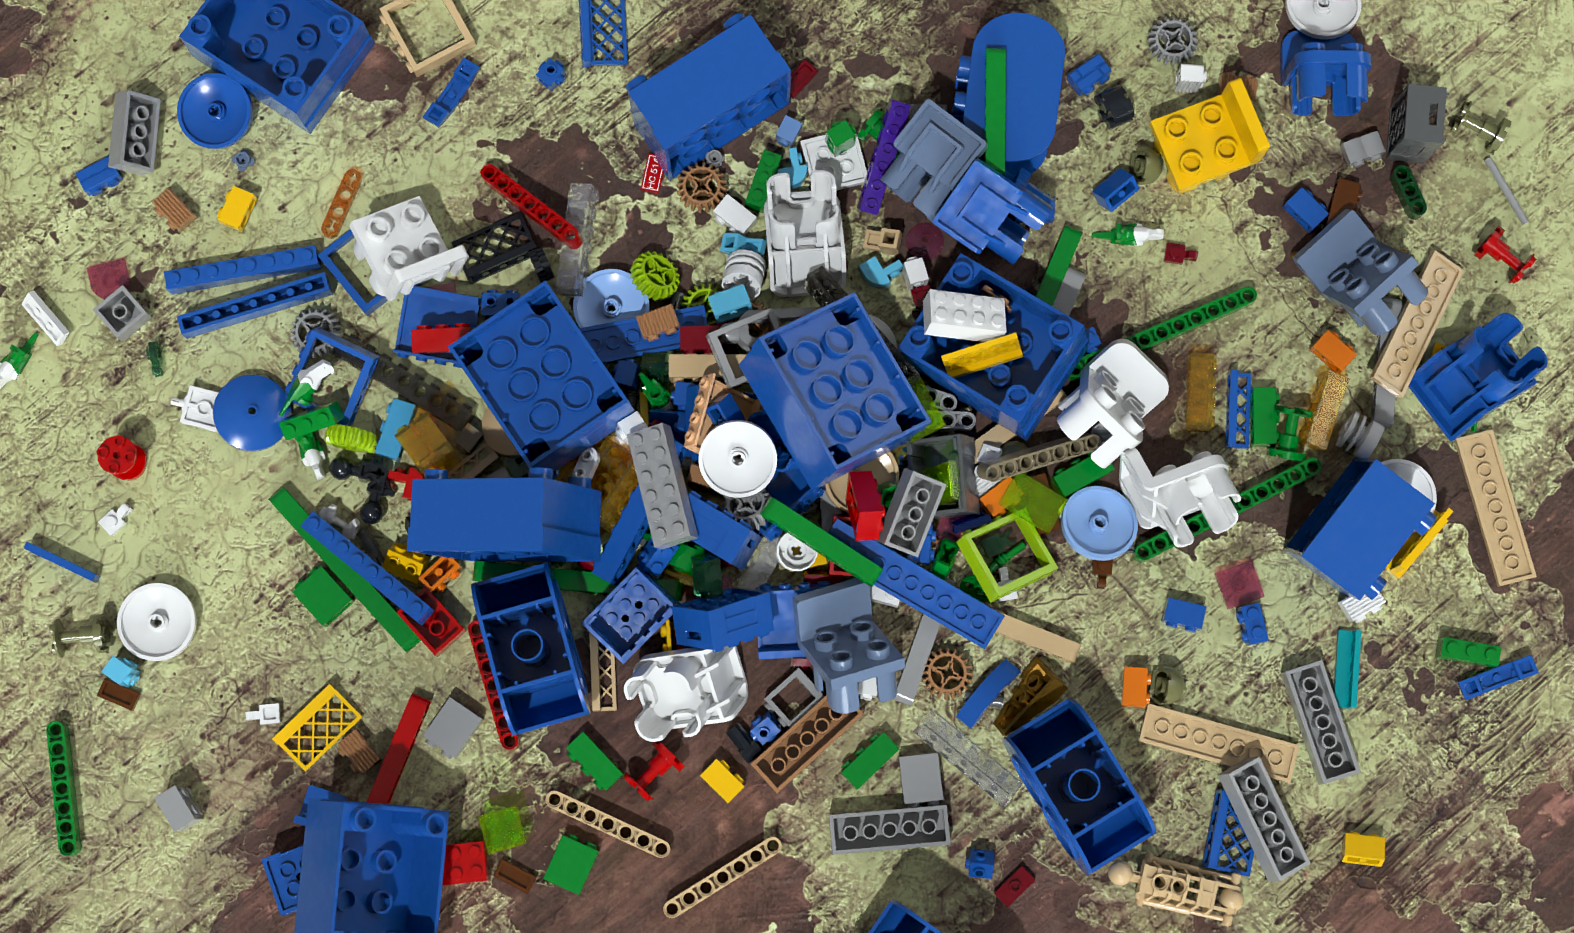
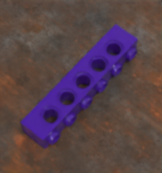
(882, 156)

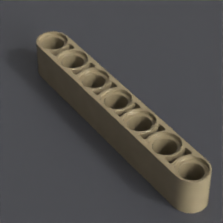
(1031, 459)

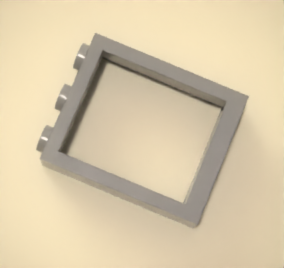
(718, 351)

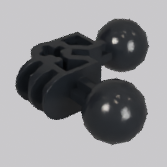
(342, 468)

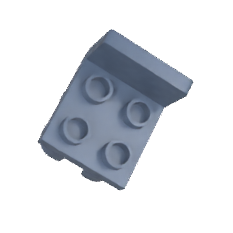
(933, 149)
(1358, 271)
(845, 644)

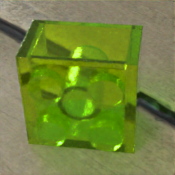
(503, 830)

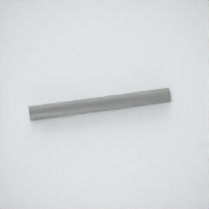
(1506, 190)

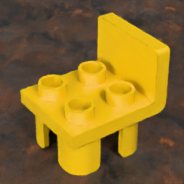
(1210, 138)

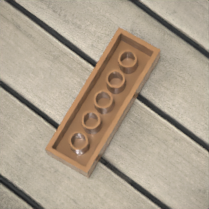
(802, 744)

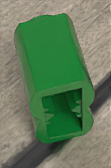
(944, 558)

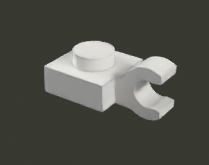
(114, 521)
(1004, 578)
(267, 714)

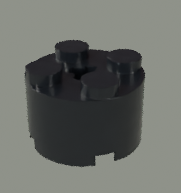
(1114, 107)

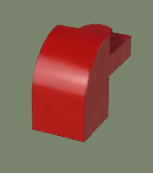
(400, 476)

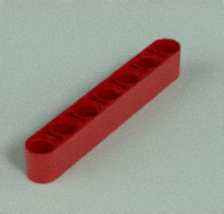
(536, 212)
(492, 696)
(399, 750)

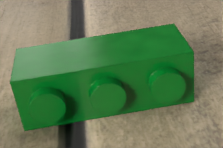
(758, 191)
(1263, 417)
(311, 420)
(1079, 476)
(1468, 652)
(869, 760)
(594, 762)

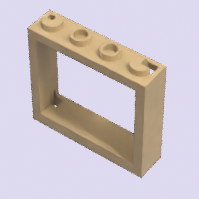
(437, 59)

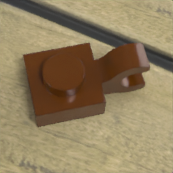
(1102, 569)

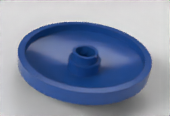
(199, 106)
(247, 430)

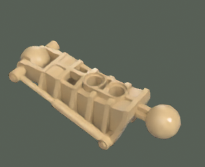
(1229, 899)

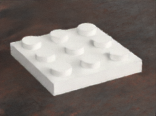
(846, 168)

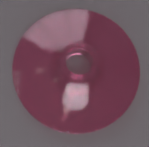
(925, 250)

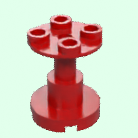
(1500, 251)
(122, 458)
(659, 765)

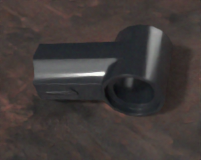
(746, 746)

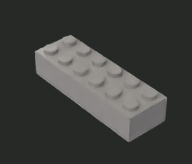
(662, 486)
(1320, 722)
(1264, 819)
(889, 829)

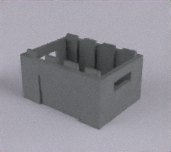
(1409, 130)
(937, 450)

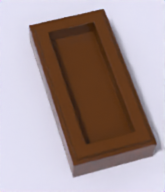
(119, 694)
(515, 876)

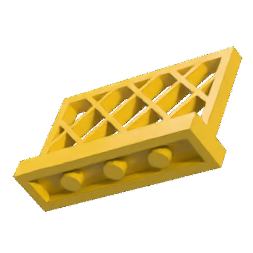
(982, 356)
(1416, 544)
(302, 718)

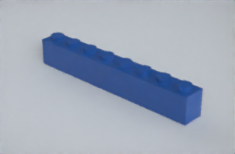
(242, 270)
(255, 305)
(627, 534)
(367, 568)

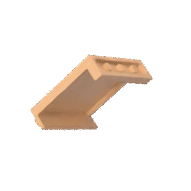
(699, 420)

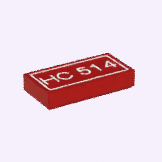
(652, 175)

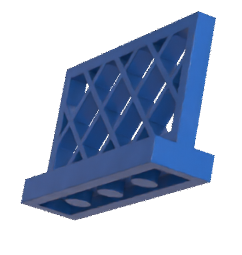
(587, 33)
(1216, 834)

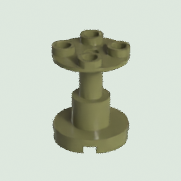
(1486, 130)
(95, 634)

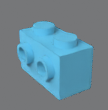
(730, 303)
(122, 671)

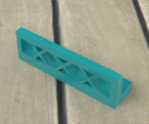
(1347, 668)

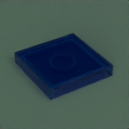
(969, 522)

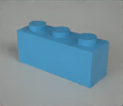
(398, 415)

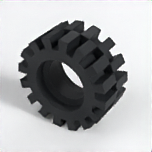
(541, 264)

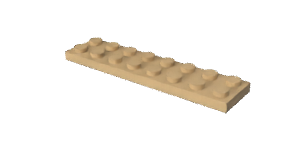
(1416, 326)
(1495, 508)
(1216, 741)

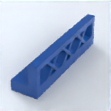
(1232, 407)

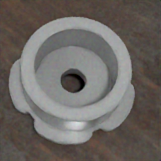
(719, 158)

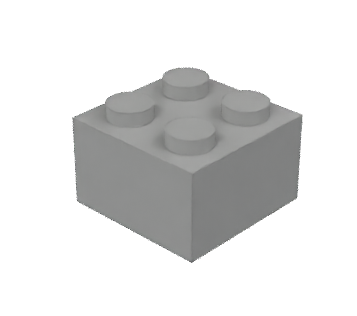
(122, 313)
(179, 808)

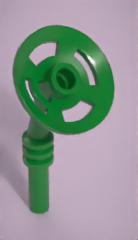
(975, 585)

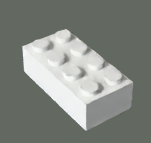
(963, 316)

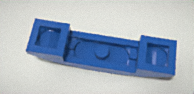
(453, 93)
(1498, 677)
(987, 692)

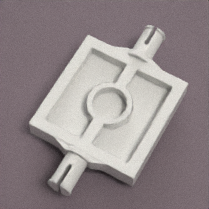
(197, 408)

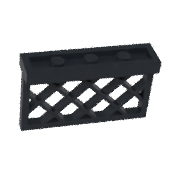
(504, 259)

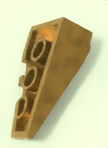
(1035, 693)

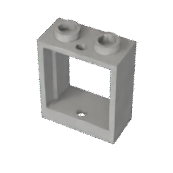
(804, 680)

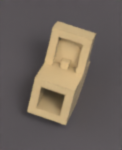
(883, 241)

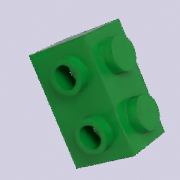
(840, 137)

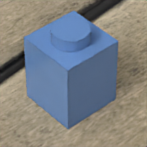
(788, 132)

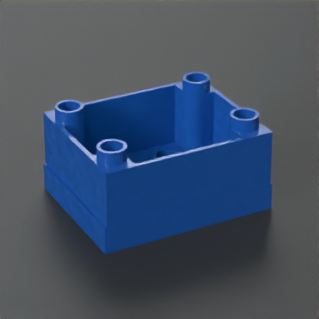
(281, 51)
(710, 95)
(542, 379)
(833, 390)
(1011, 392)
(505, 518)
(1360, 527)
(371, 868)

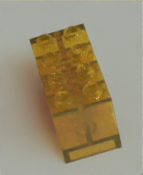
(427, 444)
(615, 480)

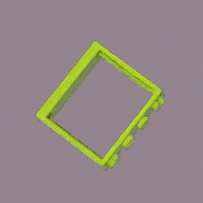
(982, 571)

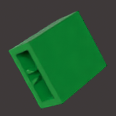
(322, 596)
(571, 863)

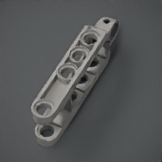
(742, 335)

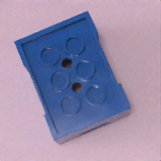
(721, 533)
(723, 619)
(627, 637)
(282, 876)

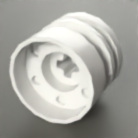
(744, 268)
(1360, 436)
(796, 562)

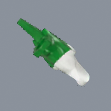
(1130, 234)
(15, 361)
(307, 383)
(656, 394)
(312, 453)

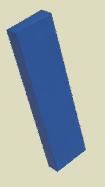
(62, 562)

